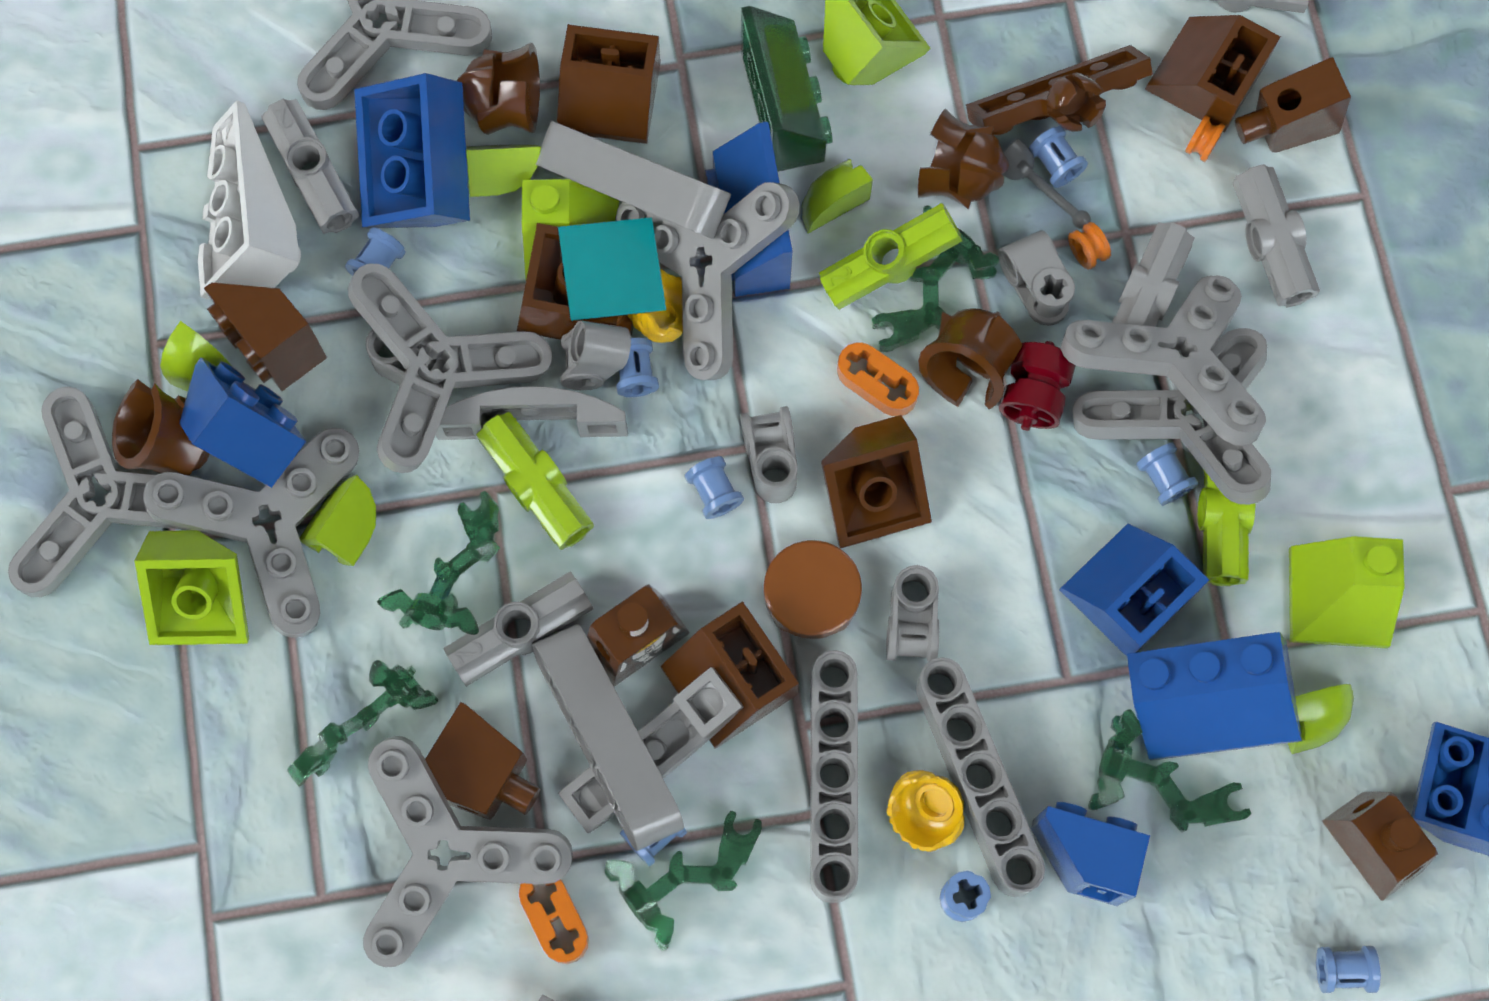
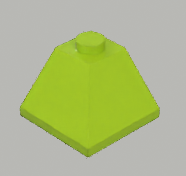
(869, 39)
(561, 204)
(190, 590)
(1346, 591)

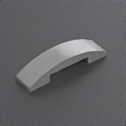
(594, 416)
(669, 738)

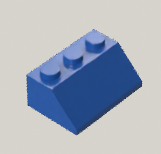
(412, 153)
(739, 169)
(1215, 696)

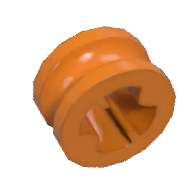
(1205, 138)
(1089, 245)

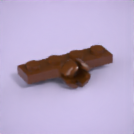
(1065, 95)

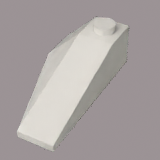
(250, 221)

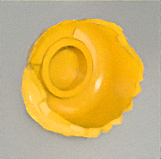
(667, 324)
(926, 810)

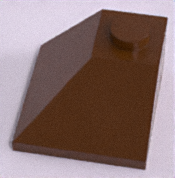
(545, 292)
(876, 482)

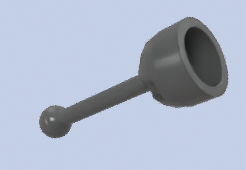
(1021, 165)

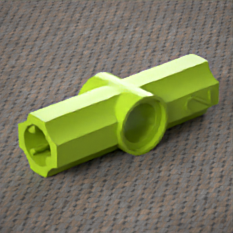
(917, 243)
(535, 480)
(1225, 535)

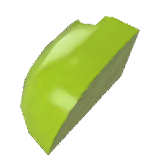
(500, 168)
(835, 194)
(182, 354)
(343, 522)
(1322, 716)

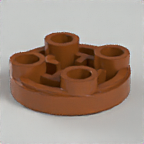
(812, 589)

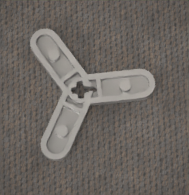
(360, 45)
(739, 237)
(1197, 375)
(425, 393)
(1161, 414)
(231, 510)
(76, 521)
(424, 821)

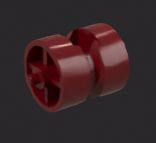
(1036, 394)

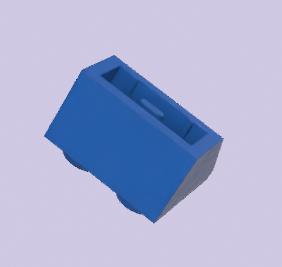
(240, 422)
(1134, 587)
(1455, 788)
(1092, 855)

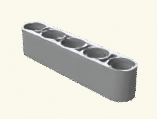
(633, 180)
(608, 737)
(837, 751)
(982, 752)

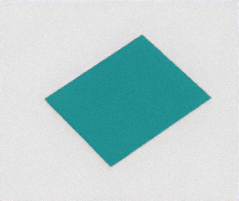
(611, 268)

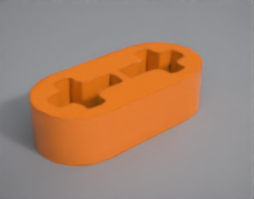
(870, 387)
(543, 924)

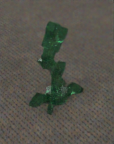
(910, 323)
(438, 607)
(400, 689)
(1117, 763)
(732, 853)

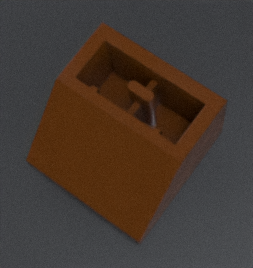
(1213, 66)
(608, 83)
(266, 331)
(743, 660)

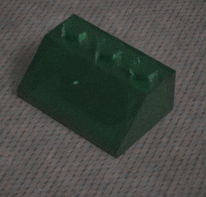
(782, 88)

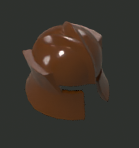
(503, 89)
(965, 162)
(977, 341)
(150, 434)

